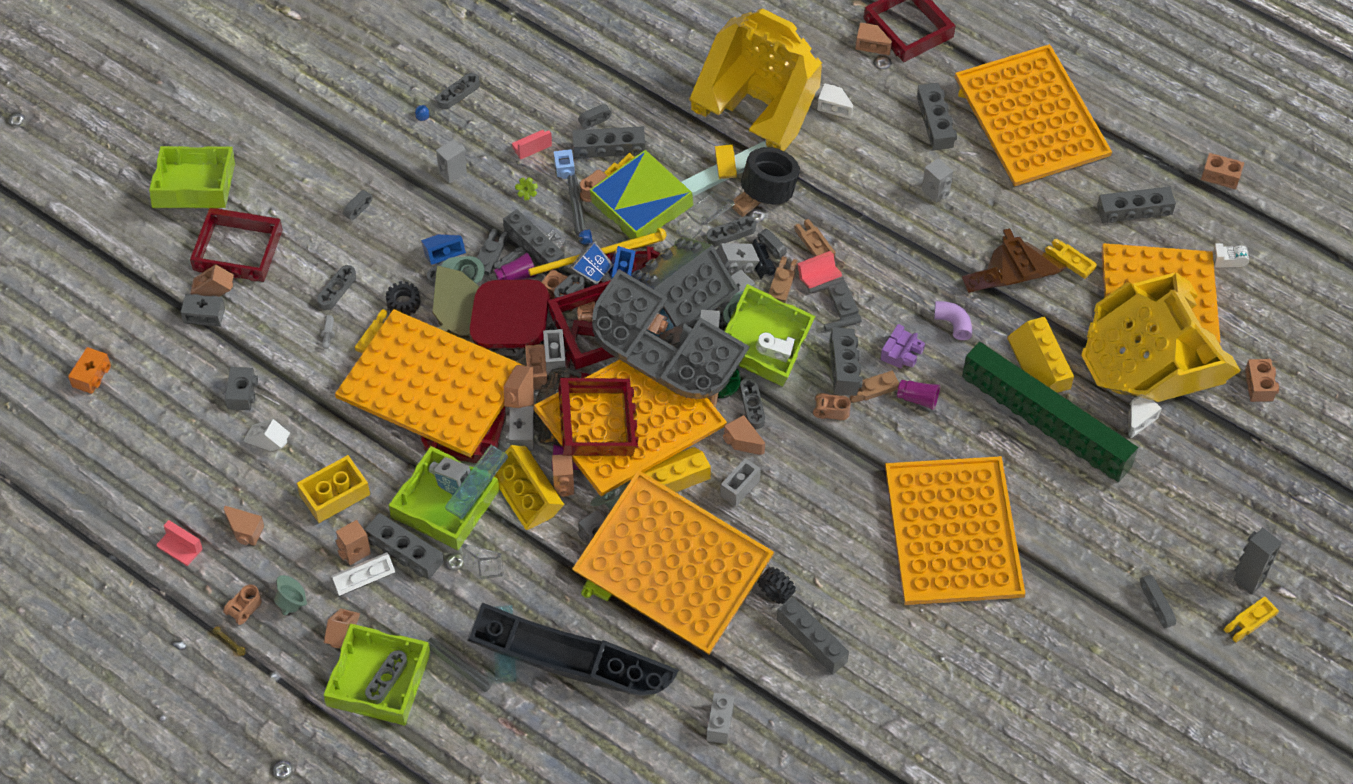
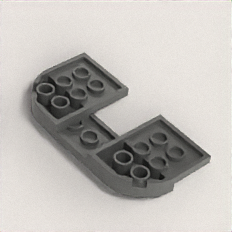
(693, 371)

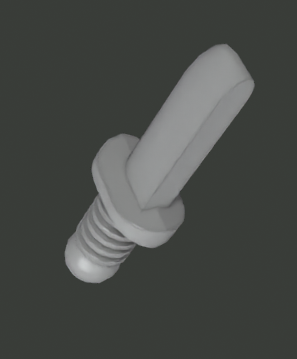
(327, 333)

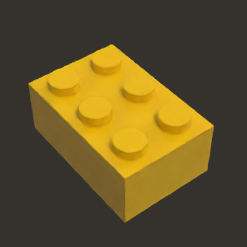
(333, 488)

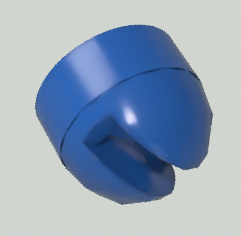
(422, 113)
(586, 237)

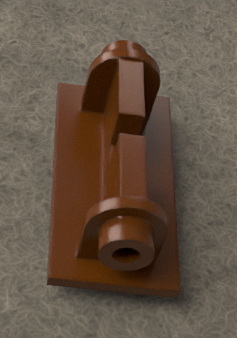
(982, 279)

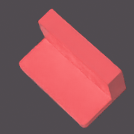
(532, 144)
(818, 270)
(179, 543)

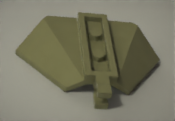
(453, 301)

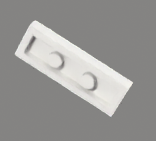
(363, 573)

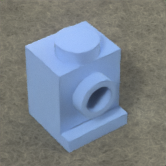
(566, 166)

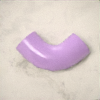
(957, 316)

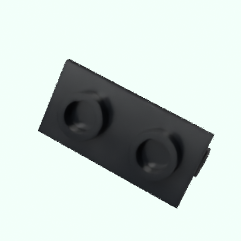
(765, 265)

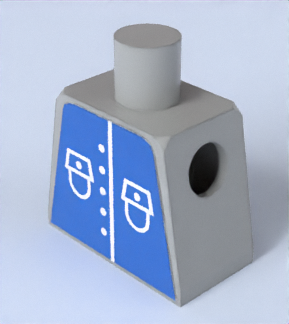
(592, 265)
(449, 474)

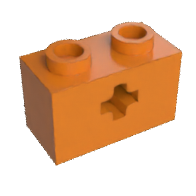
(89, 370)

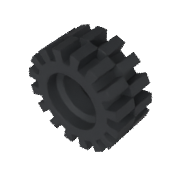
(403, 290)
(776, 585)

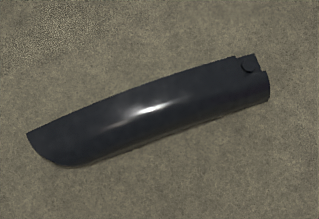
(569, 654)

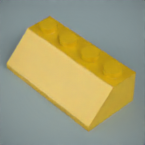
(1041, 355)
(682, 470)
(527, 488)

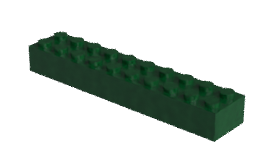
(1049, 412)

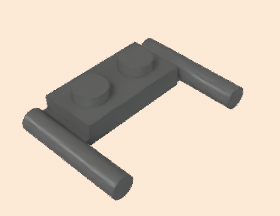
(842, 301)

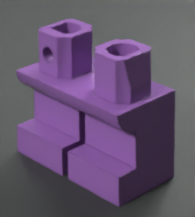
(899, 348)

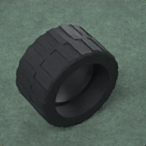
(770, 175)

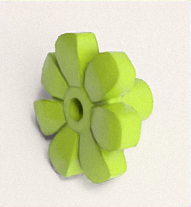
(526, 188)

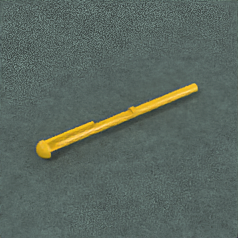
(631, 244)

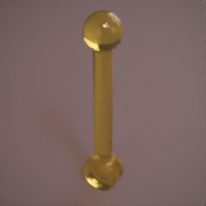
(240, 650)

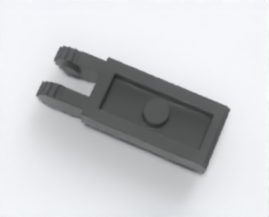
(492, 250)

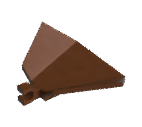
(1022, 261)

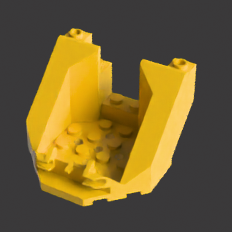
(766, 60)
(1180, 351)

